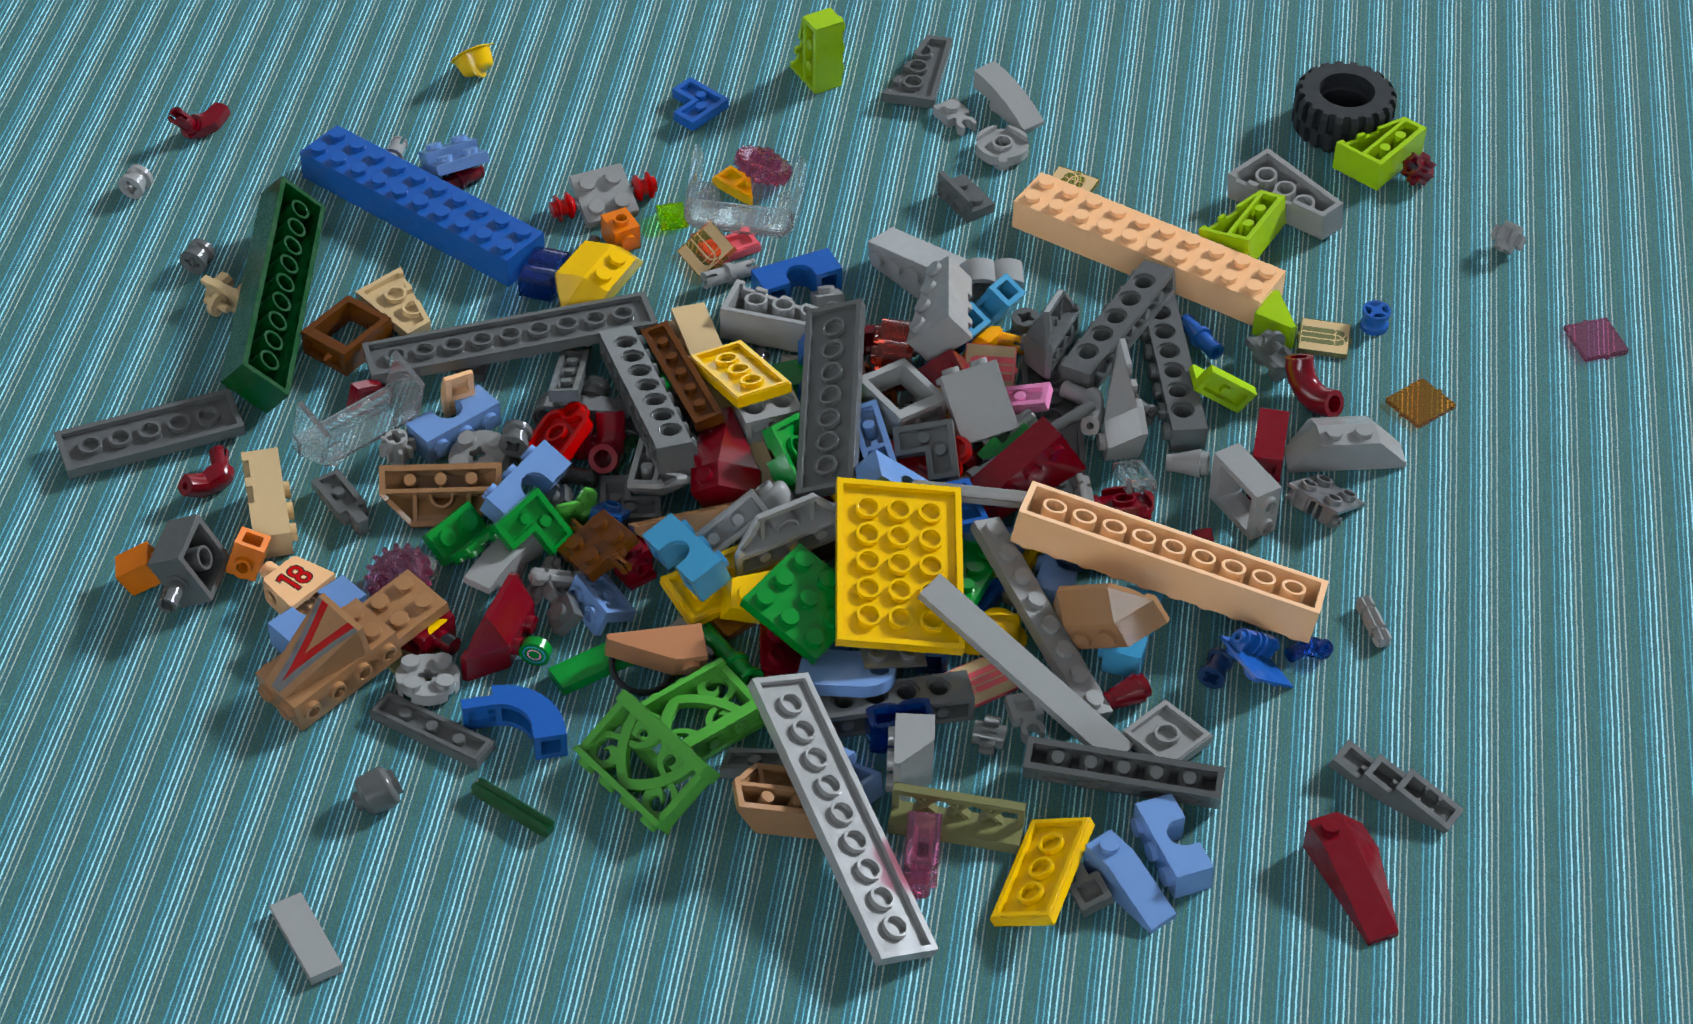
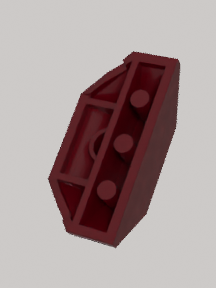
(500, 631)

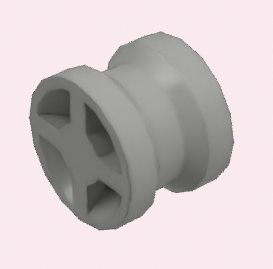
(135, 181)

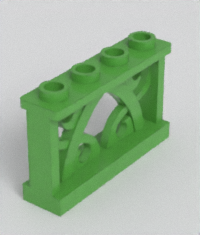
(695, 691)
(686, 763)

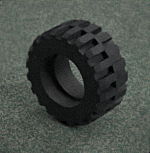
(1340, 103)

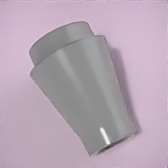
(1189, 463)

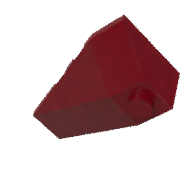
(723, 464)

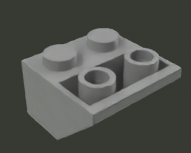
(912, 751)

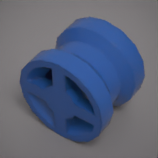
(1375, 318)

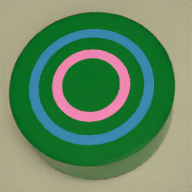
(535, 650)

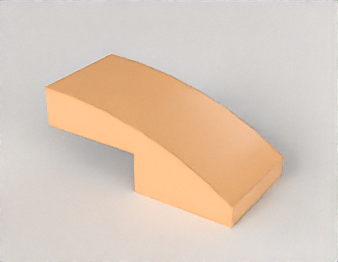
(455, 388)

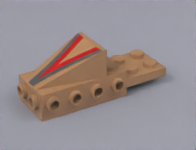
(346, 647)

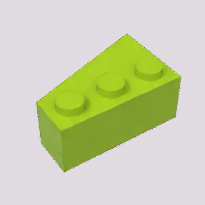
(820, 51)
(1379, 155)
(1250, 225)

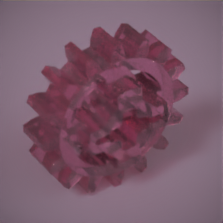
(763, 165)
(394, 563)

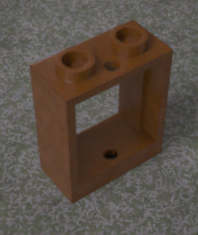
(336, 355)

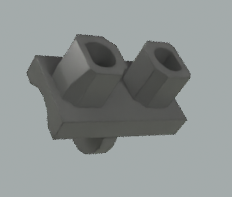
(1270, 351)

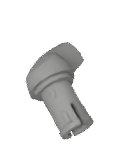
(1090, 423)

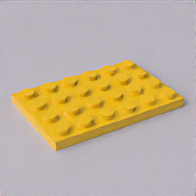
(886, 552)

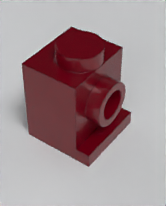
(642, 566)

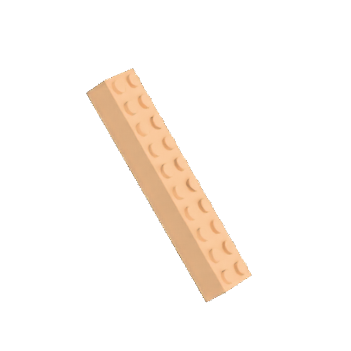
(1126, 237)
(1169, 562)

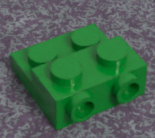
(783, 442)

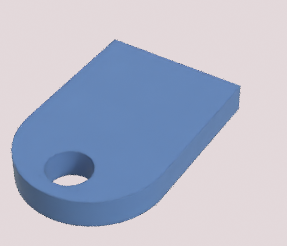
(843, 675)

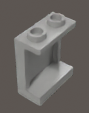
(978, 400)

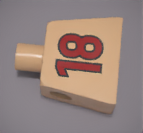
(293, 584)

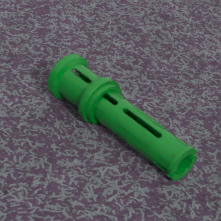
(735, 660)

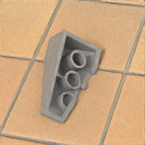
(1124, 419)

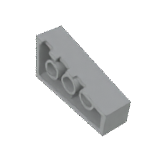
(942, 310)
(762, 318)

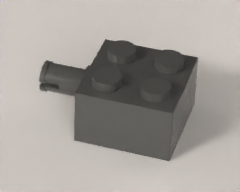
(188, 563)

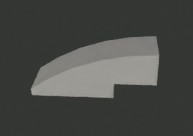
(1007, 97)
(497, 562)

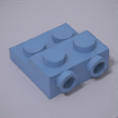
(453, 156)

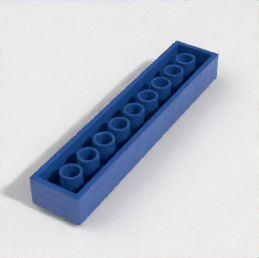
(421, 204)

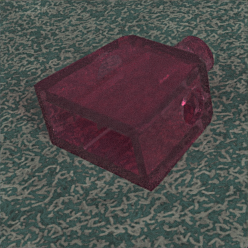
(922, 852)

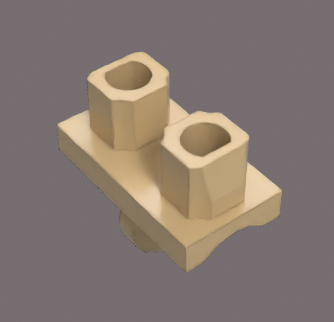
(220, 294)

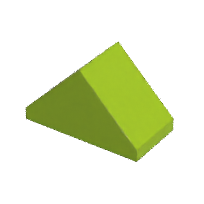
(1275, 316)

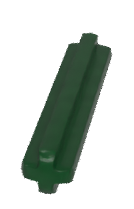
(513, 807)

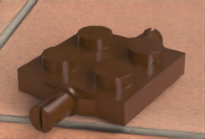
(598, 546)

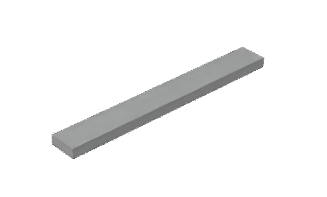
(1021, 666)

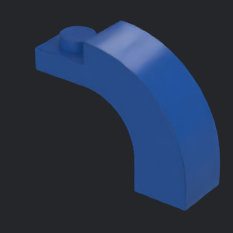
(523, 710)

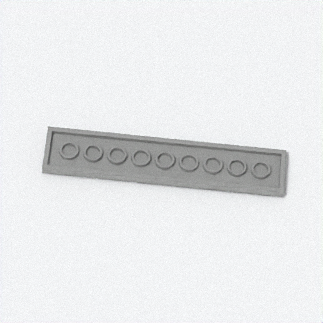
(842, 819)

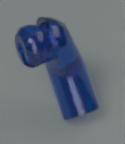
(1316, 649)

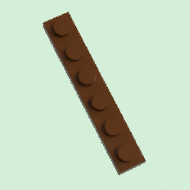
(682, 376)

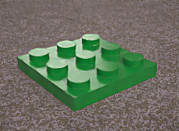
(797, 603)

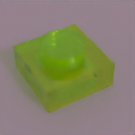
(671, 216)

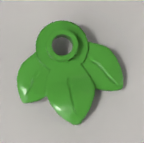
(579, 508)

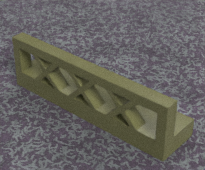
(959, 824)

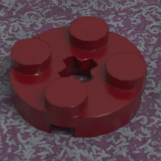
(1135, 504)

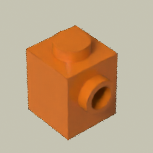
(621, 229)
(248, 554)
(133, 569)

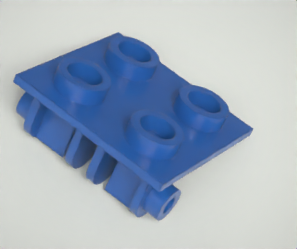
(1254, 653)

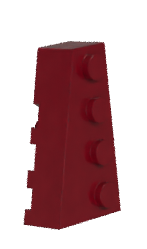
(1036, 456)

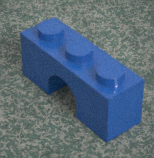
(806, 270)

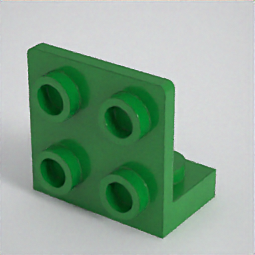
(459, 536)

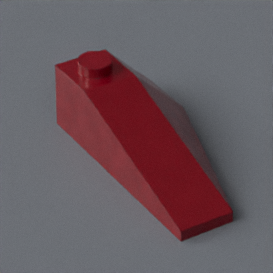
(1354, 873)

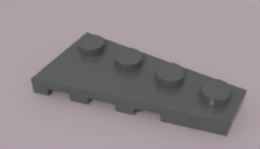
(922, 75)

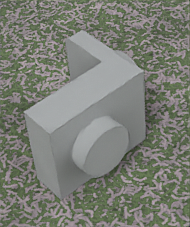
(826, 296)

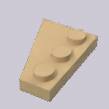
(396, 299)

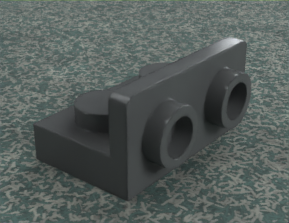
(964, 196)

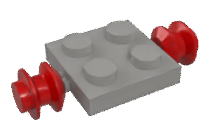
(602, 192)

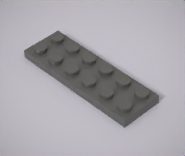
(149, 433)

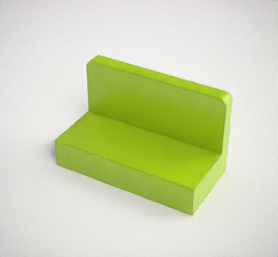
(1222, 387)

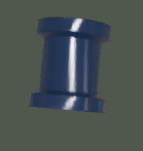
(1213, 673)

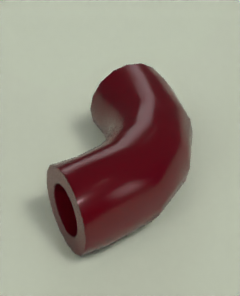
(1309, 389)
(610, 441)

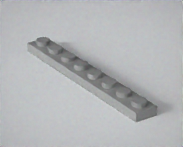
(1037, 612)

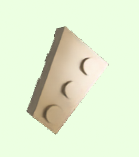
(267, 500)

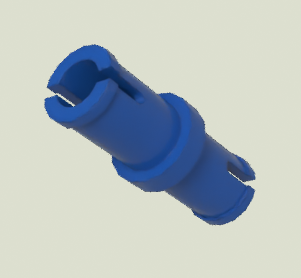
(1201, 337)

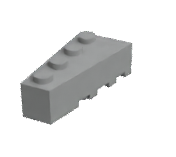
(1307, 203)
(907, 258)

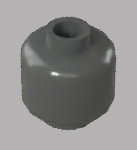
(377, 791)

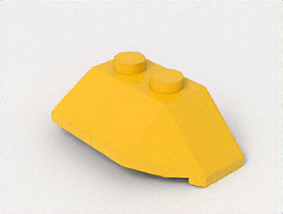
(594, 273)

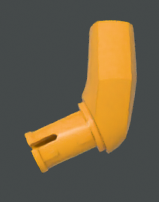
(995, 336)

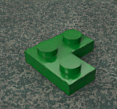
(532, 516)

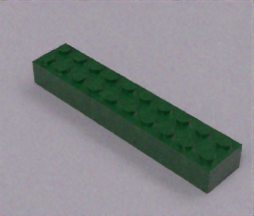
(273, 295)

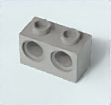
(765, 414)

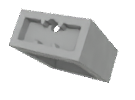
(930, 404)
(1238, 469)

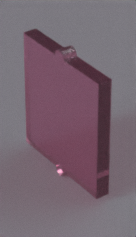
(1595, 339)

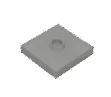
(1167, 733)

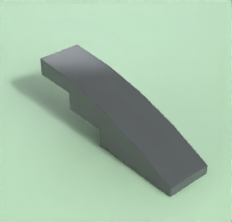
(1403, 792)

